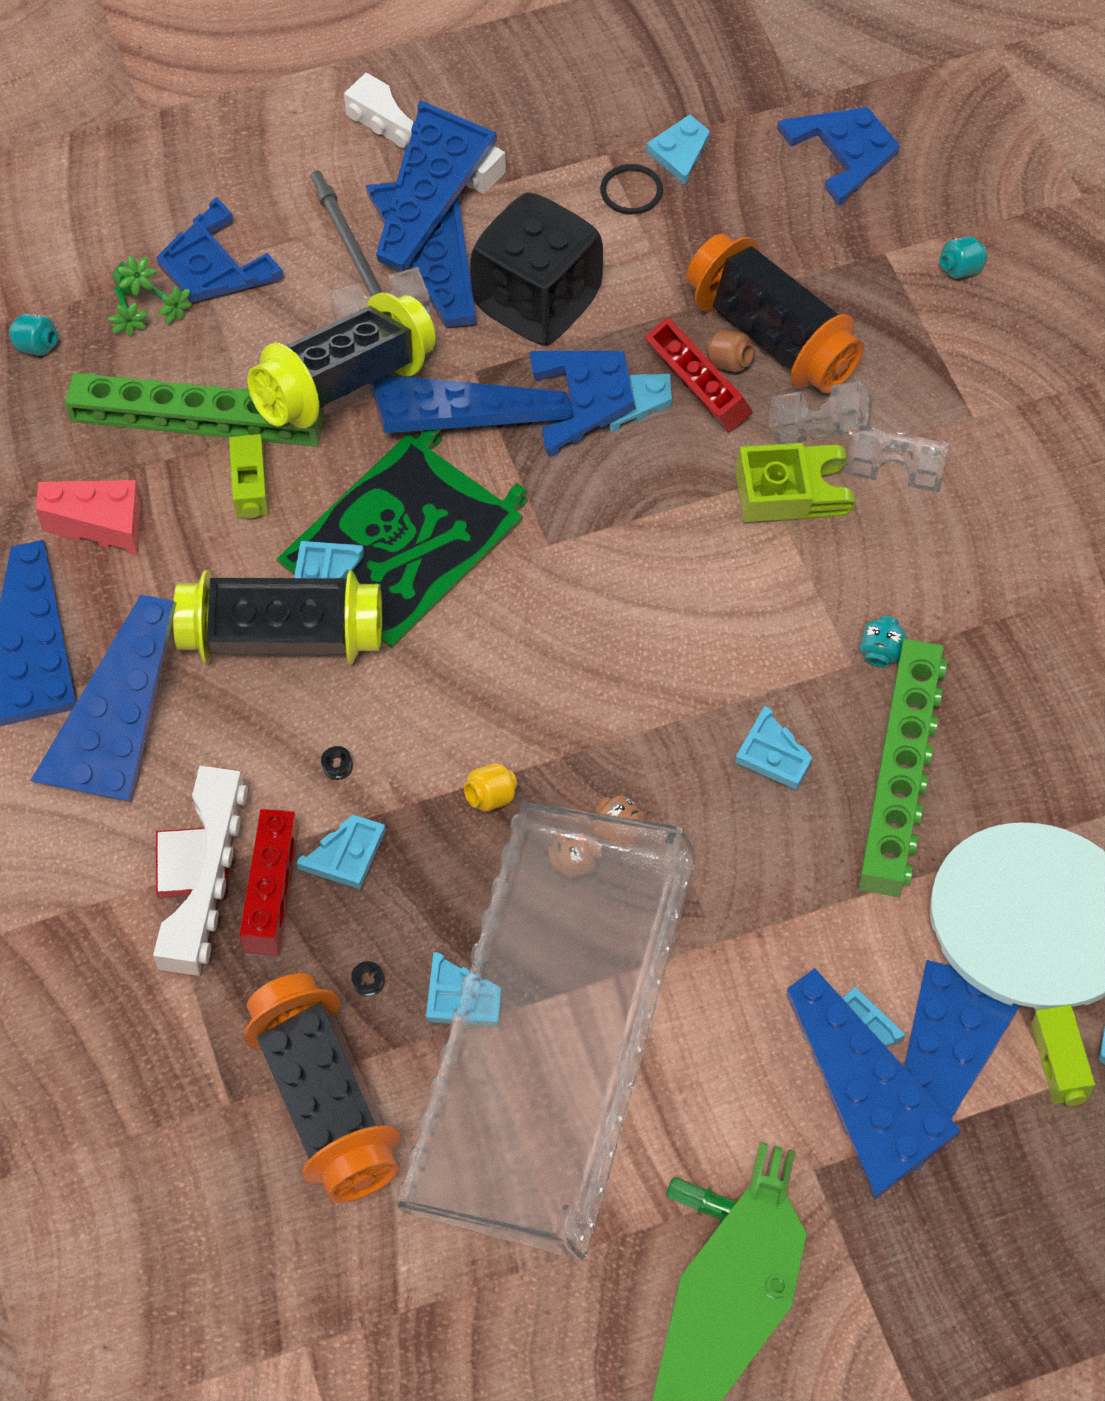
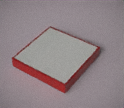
(180, 861)

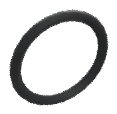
(650, 205)

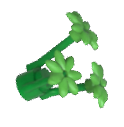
(130, 279)

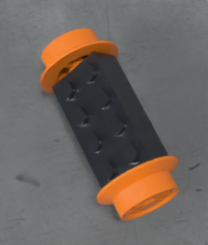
(775, 311)
(322, 1088)

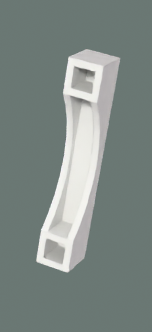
(374, 106)
(184, 935)

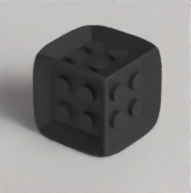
(536, 268)

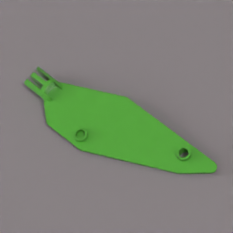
(734, 1289)

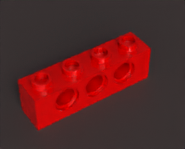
(698, 374)
(269, 882)

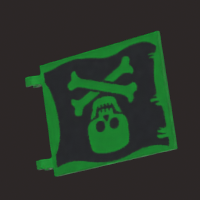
(418, 529)

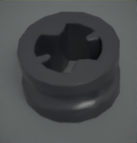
(346, 764)
(367, 967)

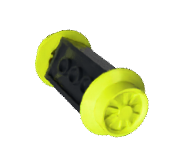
(340, 358)
(277, 616)

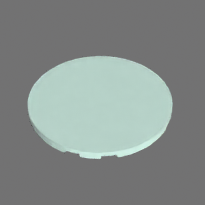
(1024, 915)

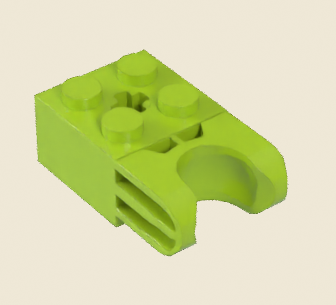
(789, 484)

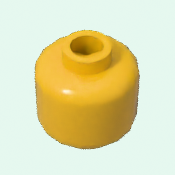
(490, 787)

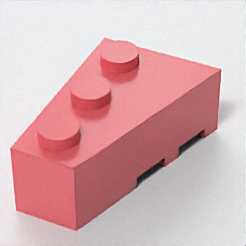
(92, 511)

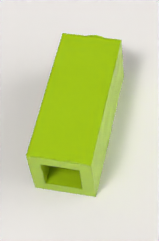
(248, 476)
(1063, 1055)

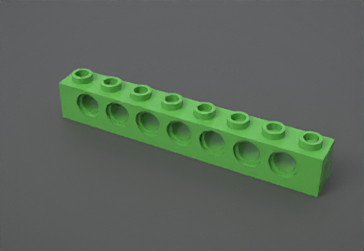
(177, 409)
(878, 872)

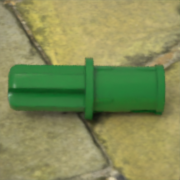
(699, 1198)

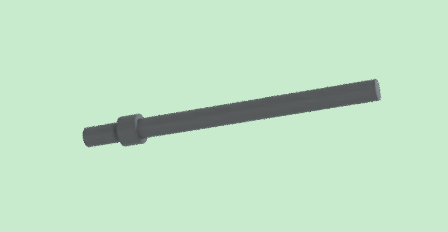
(328, 199)

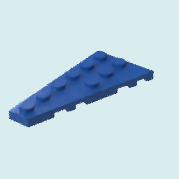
(432, 174)
(439, 260)
(434, 404)
(32, 644)
(108, 726)
(953, 1035)
(876, 1098)

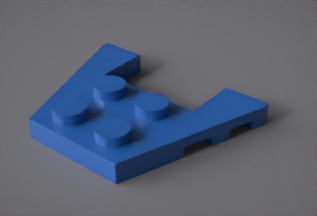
(853, 138)
(204, 267)
(597, 389)

